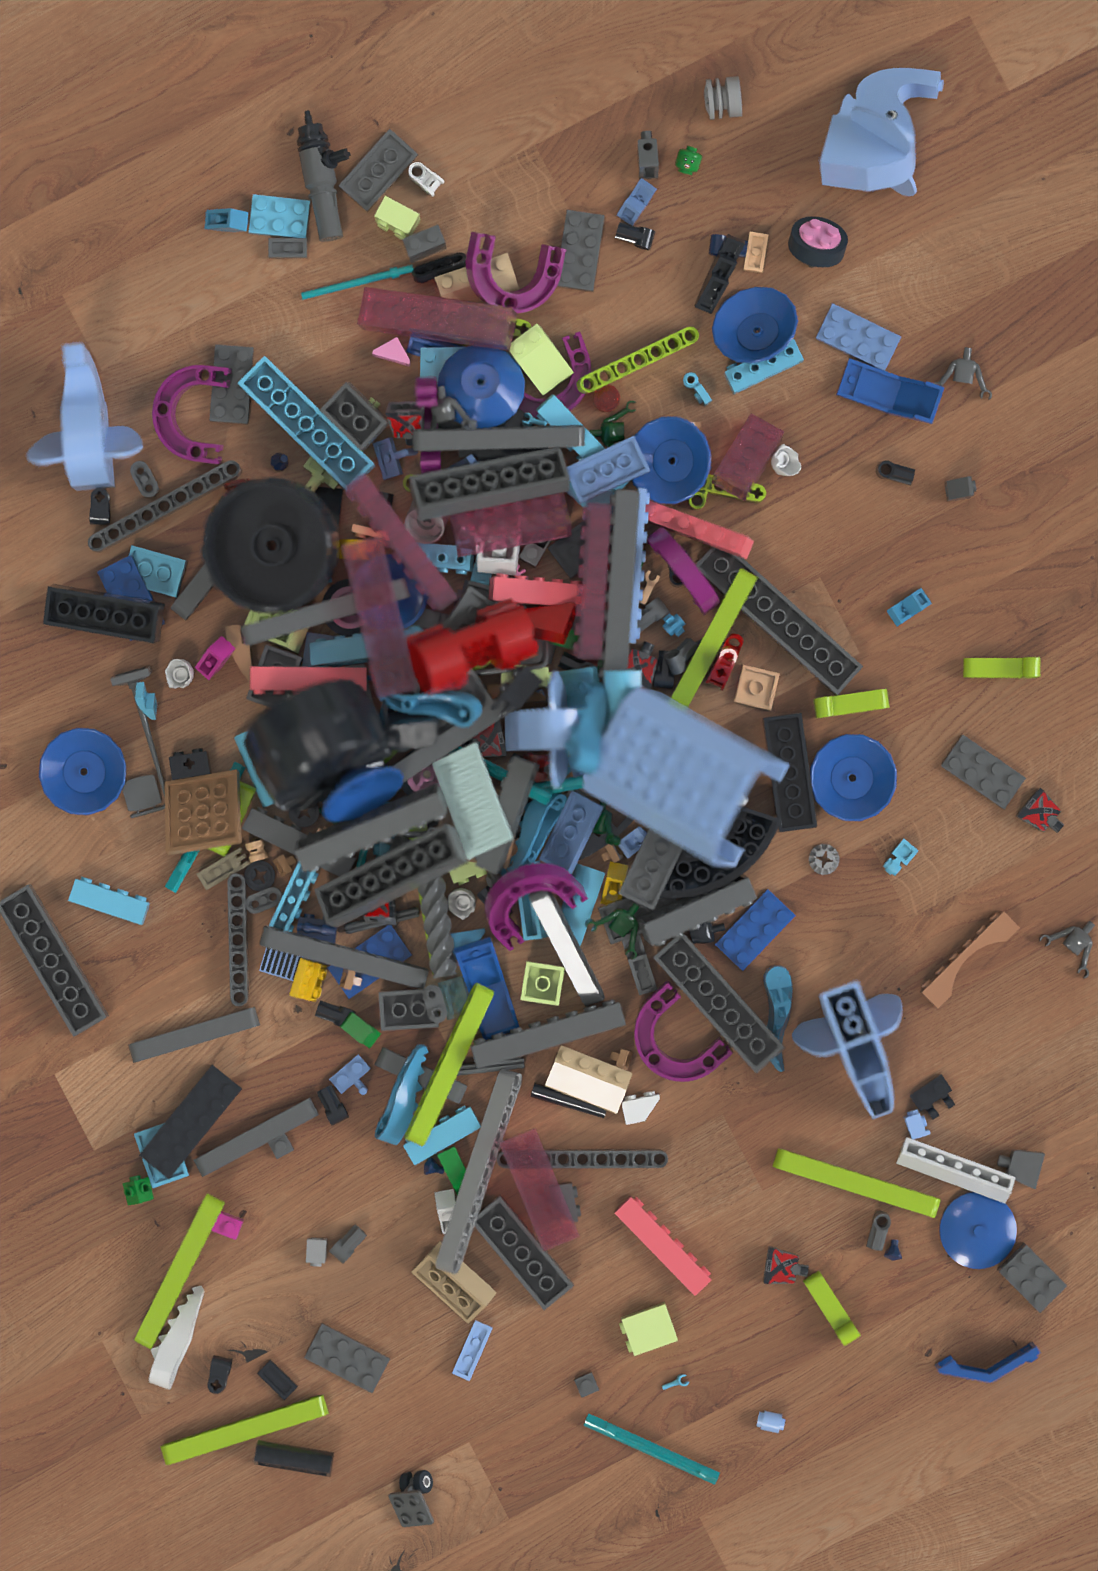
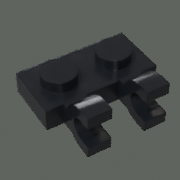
(932, 1092)

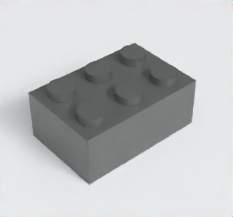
(355, 416)
(274, 658)
(405, 1010)
(1032, 1277)

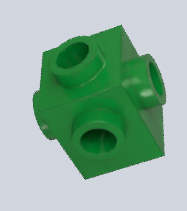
(138, 1190)

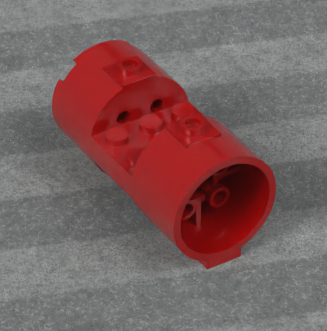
(444, 658)

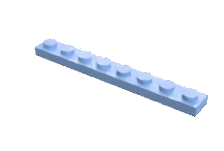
(639, 558)

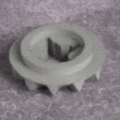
(819, 851)

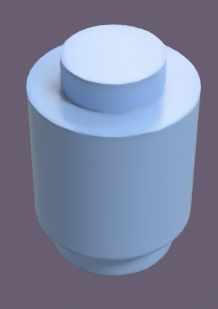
(770, 1421)

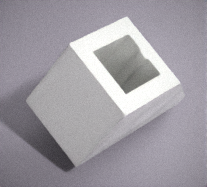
(639, 1108)
(445, 1204)

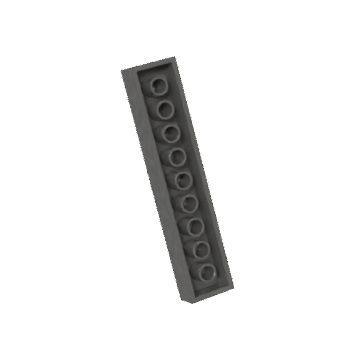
(620, 581)
(783, 622)

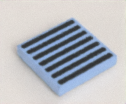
(279, 964)

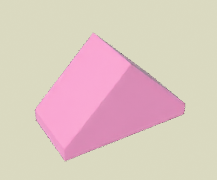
(392, 352)

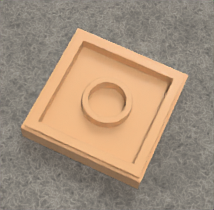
(756, 687)

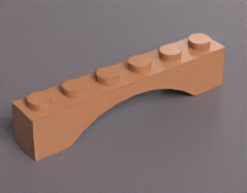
(941, 986)

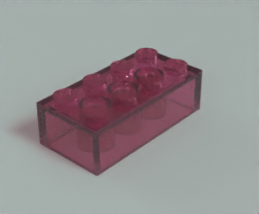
(747, 457)

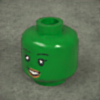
(688, 160)

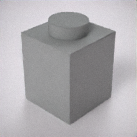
(316, 1251)

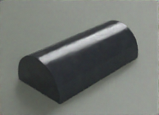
(293, 1458)

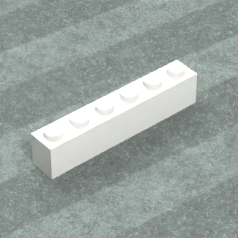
(955, 1170)

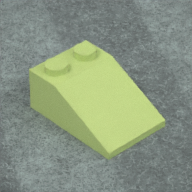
(540, 359)
(289, 641)

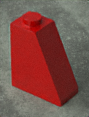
(552, 621)

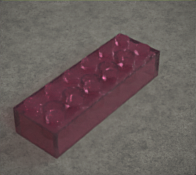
(511, 524)
(539, 1189)

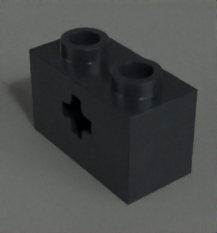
(180, 771)

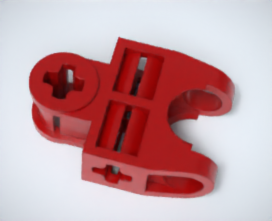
(725, 662)

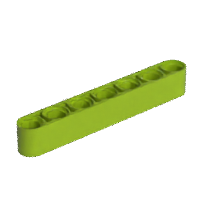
(645, 355)

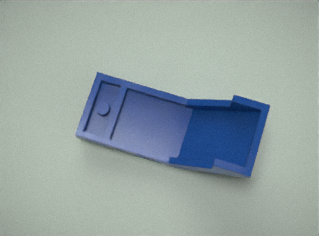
(890, 392)
(480, 965)
(1025, 1354)

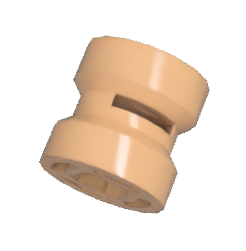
(257, 855)

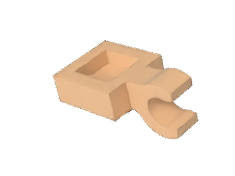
(648, 588)

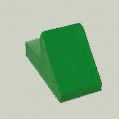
(360, 1030)

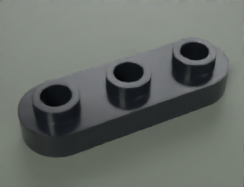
(438, 267)

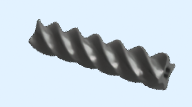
(438, 927)

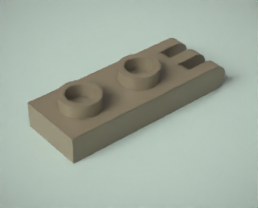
(222, 869)

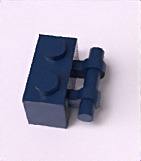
(316, 928)

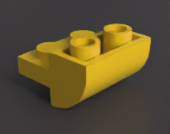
(308, 980)

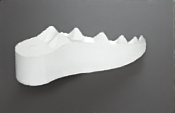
(175, 1343)

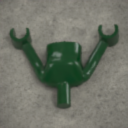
(612, 431)
(604, 826)
(621, 924)

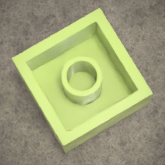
(396, 218)
(542, 983)

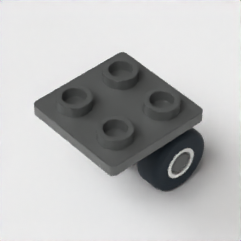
(410, 1503)

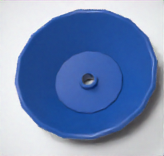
(753, 311)
(497, 397)
(667, 439)
(62, 768)
(873, 772)
(361, 792)

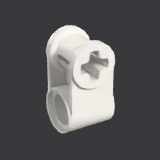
(426, 178)

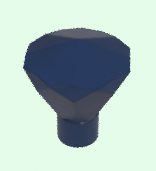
(279, 461)
(432, 1167)
(893, 1252)

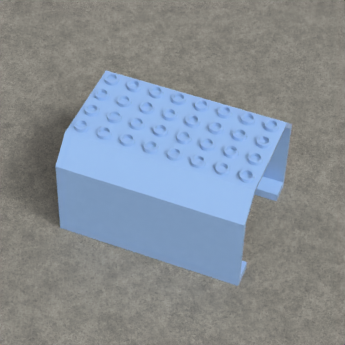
(678, 772)

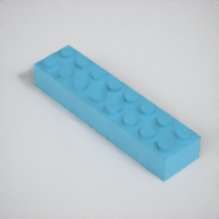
(305, 423)

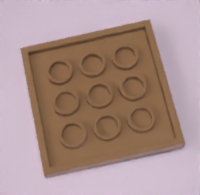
(202, 812)

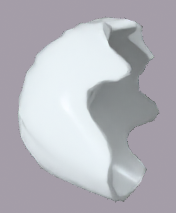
(785, 461)
(179, 673)
(461, 902)

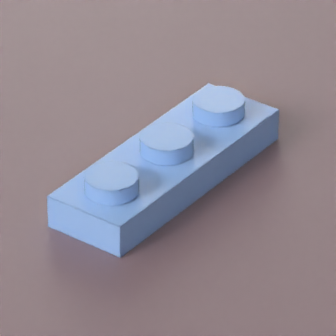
(472, 1350)

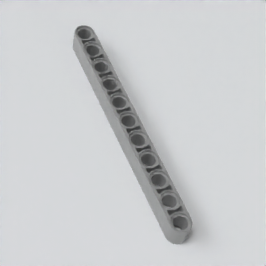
(479, 1171)

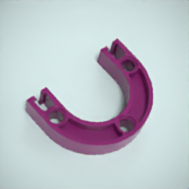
(522, 300)
(427, 396)
(570, 396)
(166, 424)
(685, 569)
(521, 882)
(669, 1067)

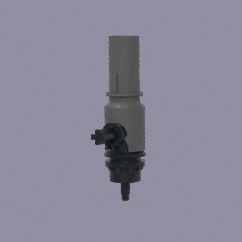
(320, 177)

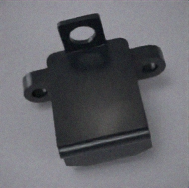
(410, 730)

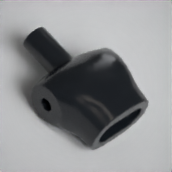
(706, 933)

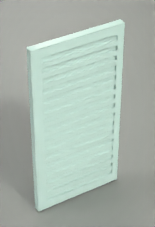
(472, 801)

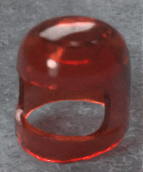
(541, 776)

